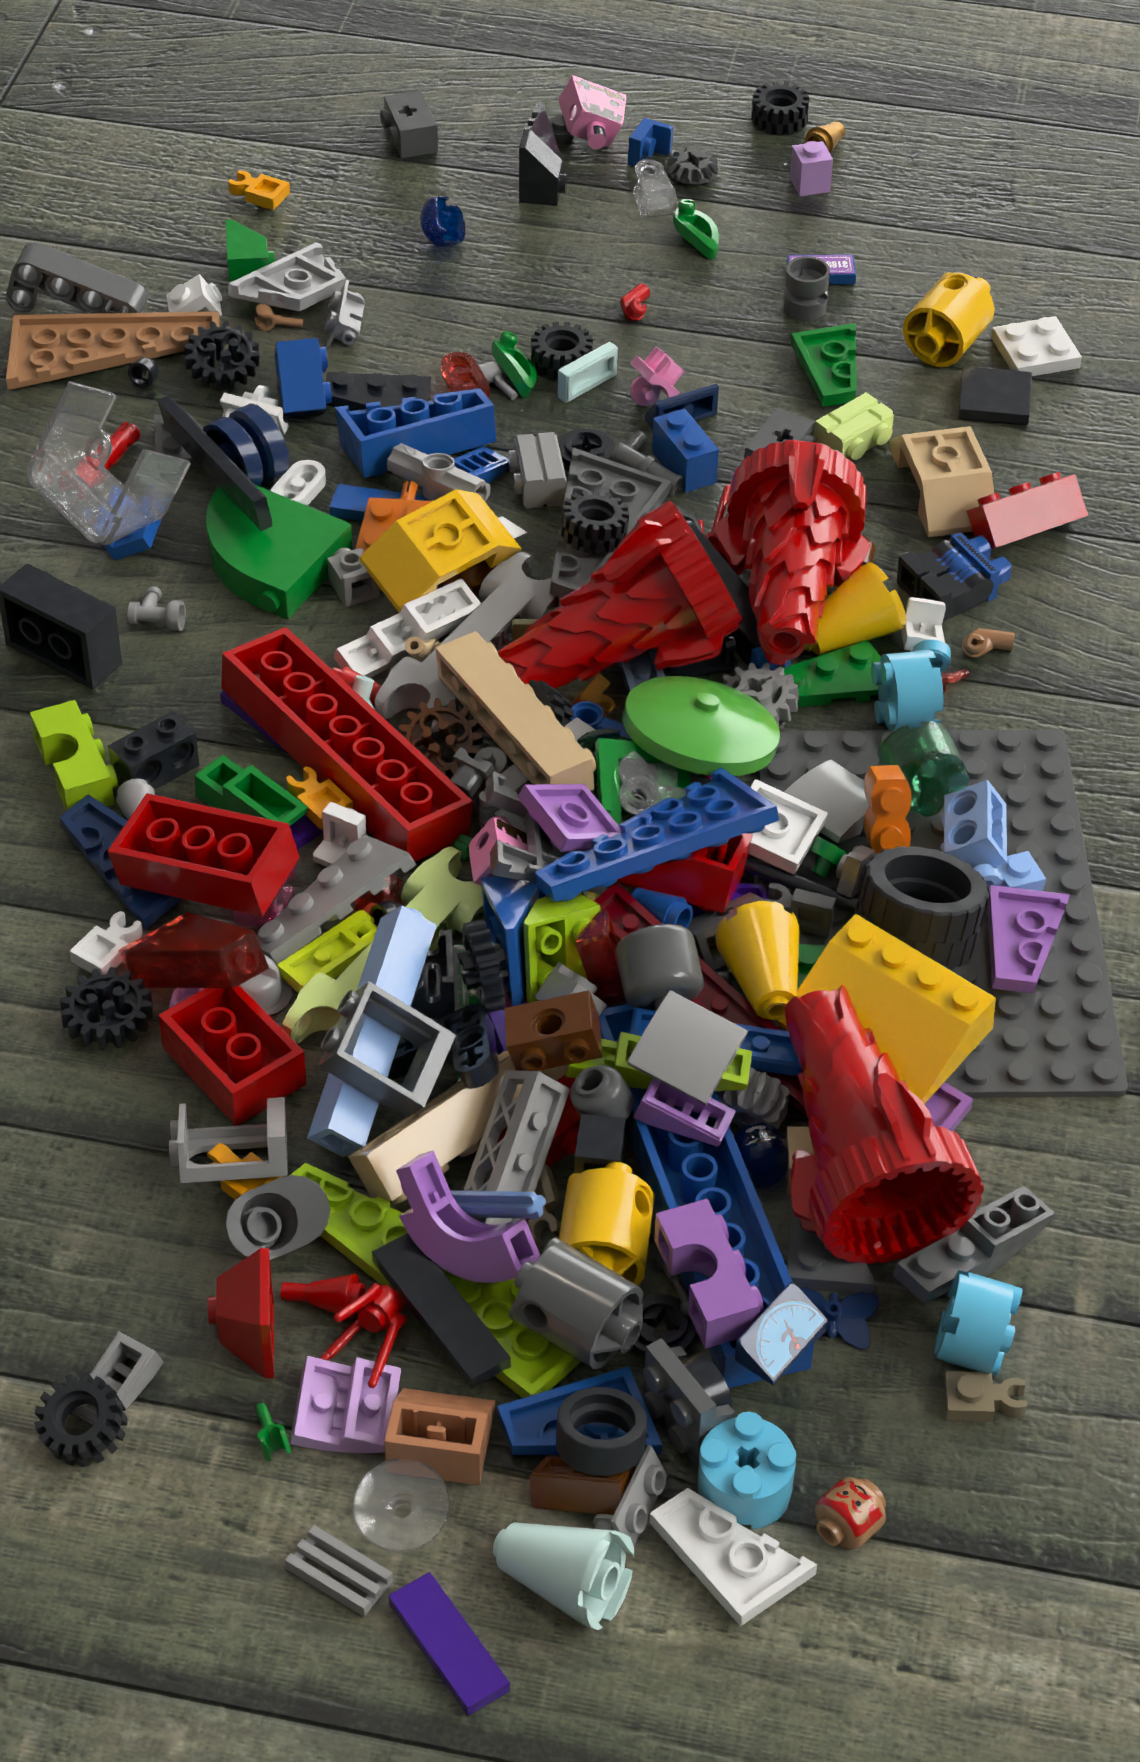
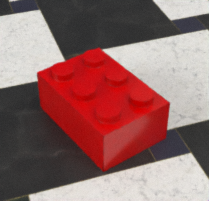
(232, 1050)

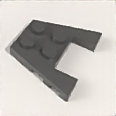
(512, 861)

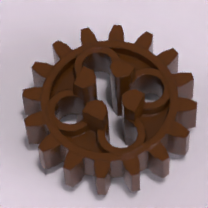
(448, 720)

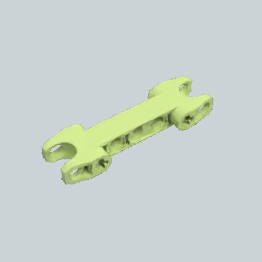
(433, 893)

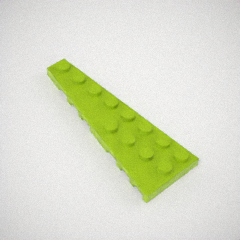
(365, 1224)

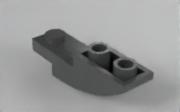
(978, 1246)

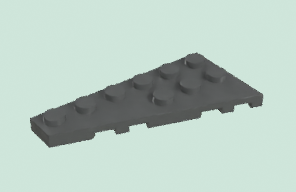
(635, 488)

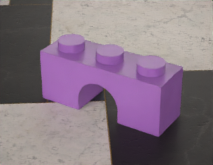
(698, 1242)

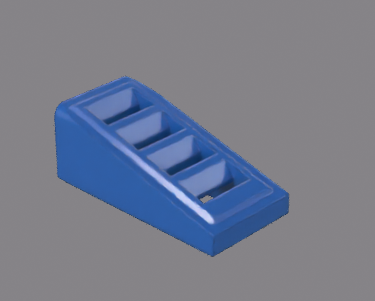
(492, 462)

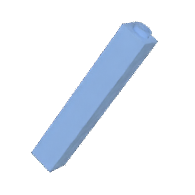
(395, 966)

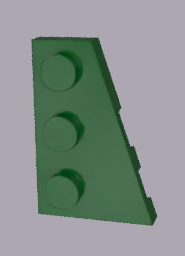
(829, 362)

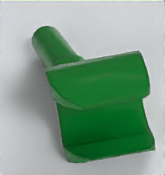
(271, 1435)

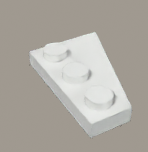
(730, 1560)

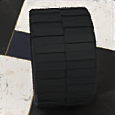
(925, 901)

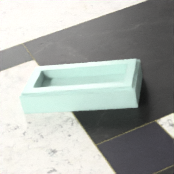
(587, 372)

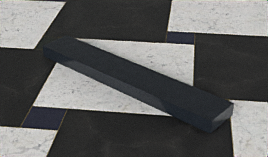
(215, 463)

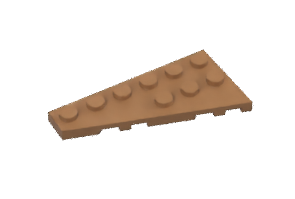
(75, 344)

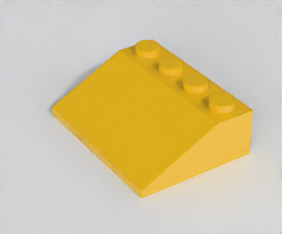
(910, 1002)

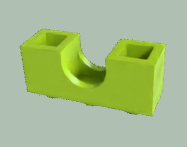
(66, 738)

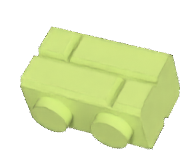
(855, 427)

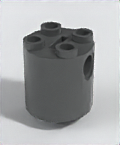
(578, 1304)

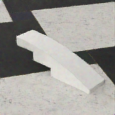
(424, 618)

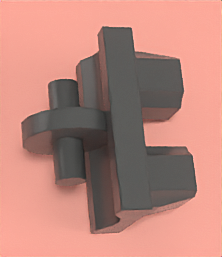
(475, 772)

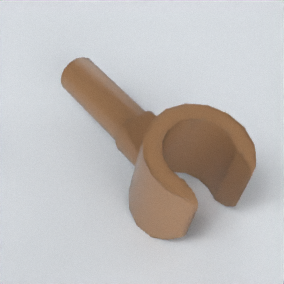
(268, 320)

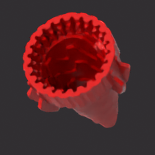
(798, 530)
(648, 595)
(880, 1166)

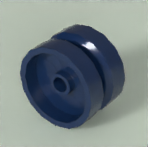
(251, 443)

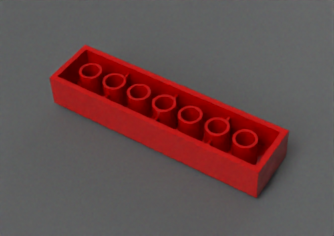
(346, 741)

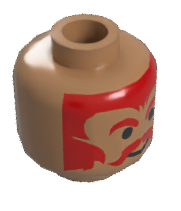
(850, 1513)

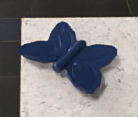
(846, 1317)

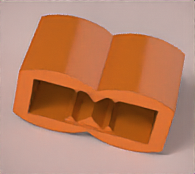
(888, 806)

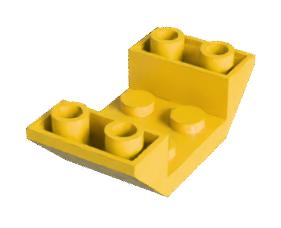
(436, 545)

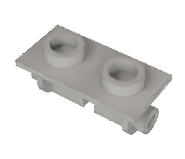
(346, 315)
(638, 1499)

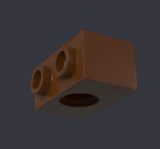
(553, 1032)

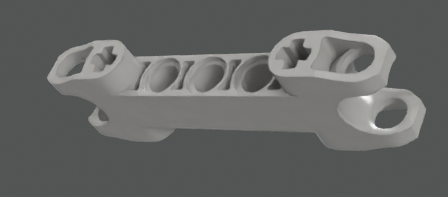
(505, 596)

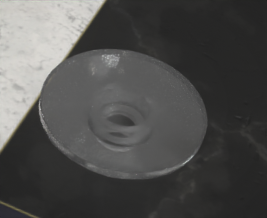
(398, 1484)

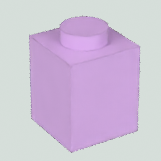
(811, 168)

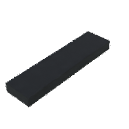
(441, 1310)

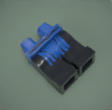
(954, 574)

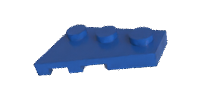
(532, 1421)

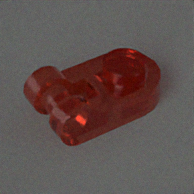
(460, 369)

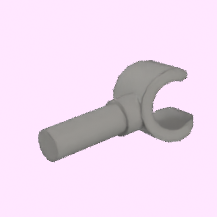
(493, 375)

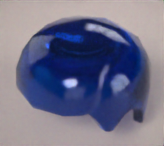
(442, 222)

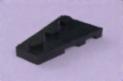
(361, 388)

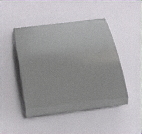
(838, 794)
(687, 1047)

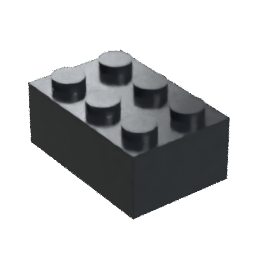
(60, 626)

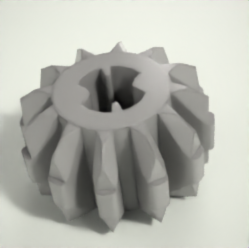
(762, 1100)

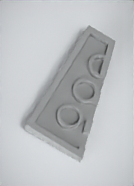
(331, 895)

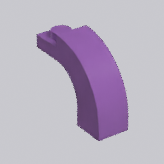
(453, 1237)

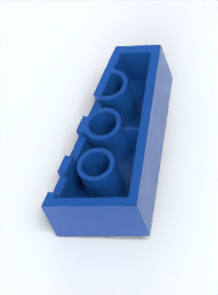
(443, 426)

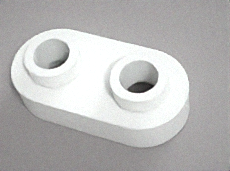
(301, 481)

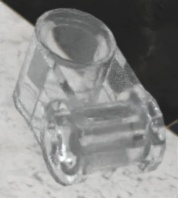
(653, 190)

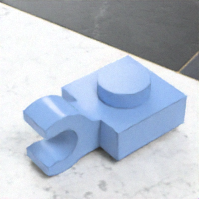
(1018, 872)

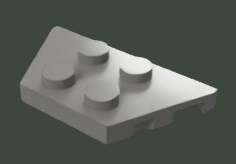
(291, 281)

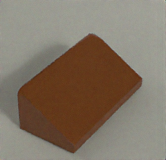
(561, 1487)

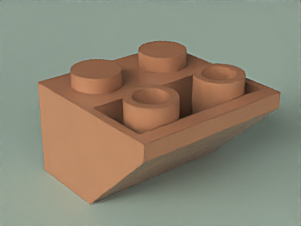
(441, 1432)

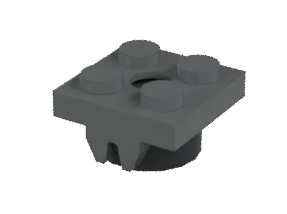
(685, 1395)

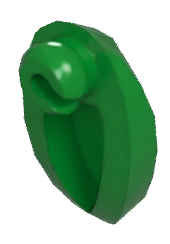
(696, 228)
(514, 363)

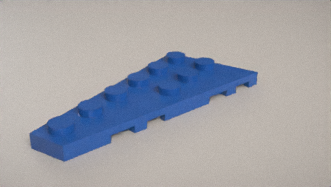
(662, 833)

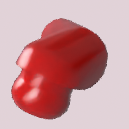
(632, 302)

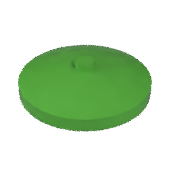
(700, 725)

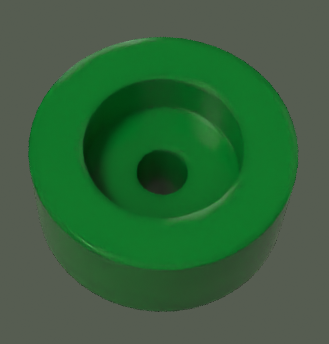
(828, 856)

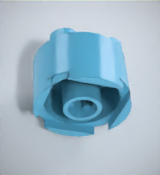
(907, 689)
(976, 1322)
(747, 1469)

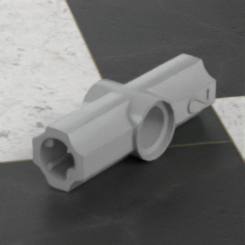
(433, 473)

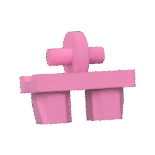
(657, 374)

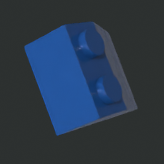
(505, 910)

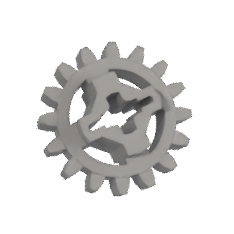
(768, 688)

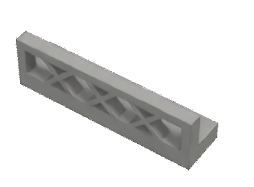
(530, 1131)

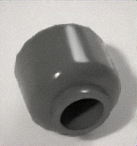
(601, 1093)

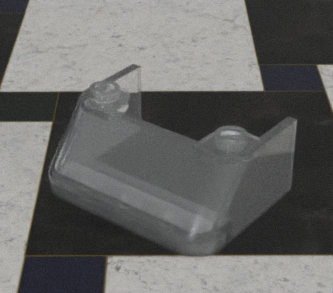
(73, 476)

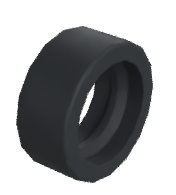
(598, 1455)

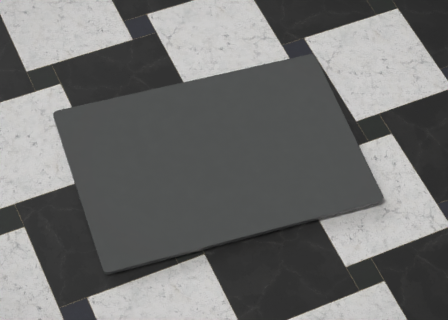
(1067, 1030)

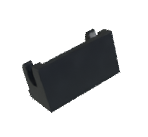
(435, 988)

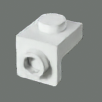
(194, 296)
(923, 622)
(340, 829)

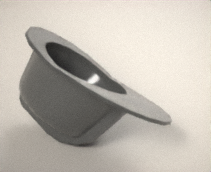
(278, 1216)

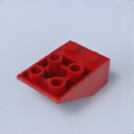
(703, 878)

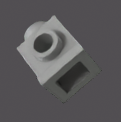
(345, 569)
(564, 982)

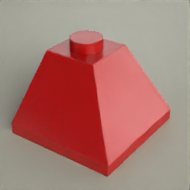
(246, 1311)

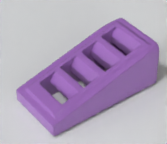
(665, 1117)

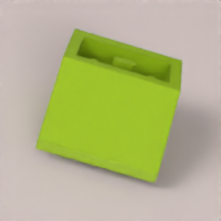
(551, 938)

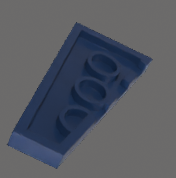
(93, 831)

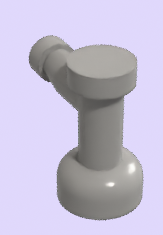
(173, 614)

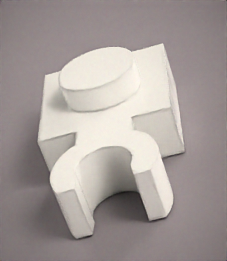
(101, 946)

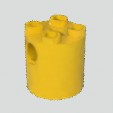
(948, 319)
(610, 1218)

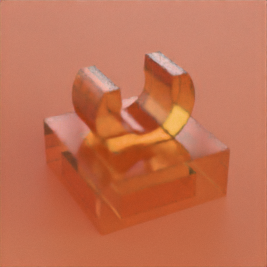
(593, 693)

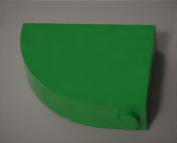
(276, 565)

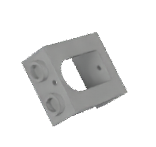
(189, 1142)

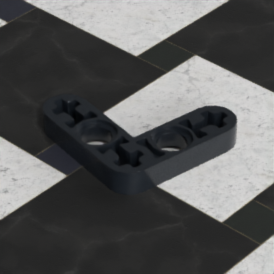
(472, 1048)

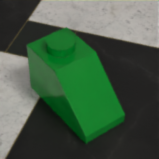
(245, 250)

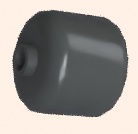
(658, 961)

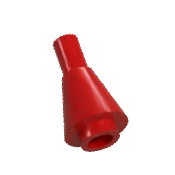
(327, 1294)

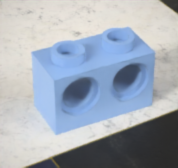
(975, 825)

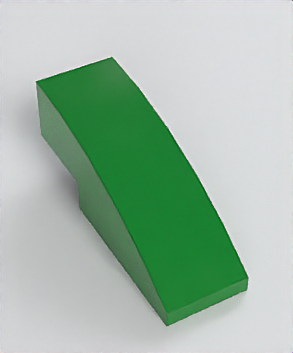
(246, 792)

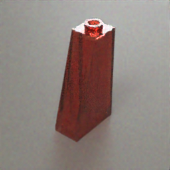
(195, 954)

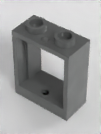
(430, 1037)

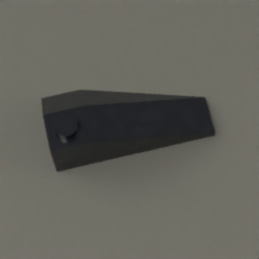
(540, 162)

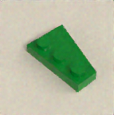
(836, 675)

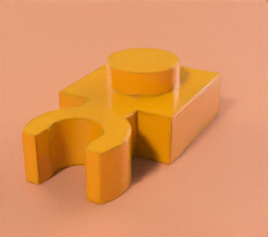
(261, 191)
(316, 795)

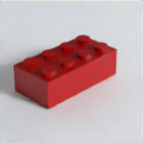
(204, 854)

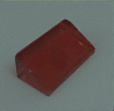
(597, 953)

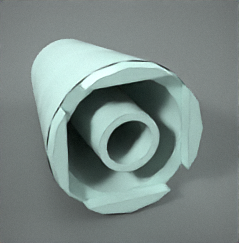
(568, 1567)

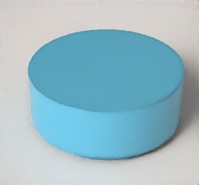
(941, 651)

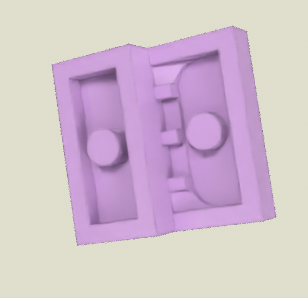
(340, 1409)

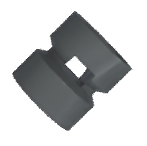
(806, 288)

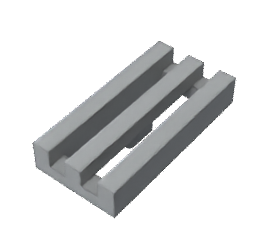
(347, 1555)

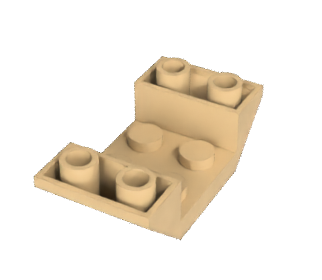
(949, 476)

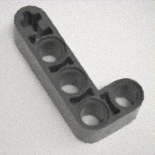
(70, 281)

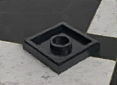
(995, 395)

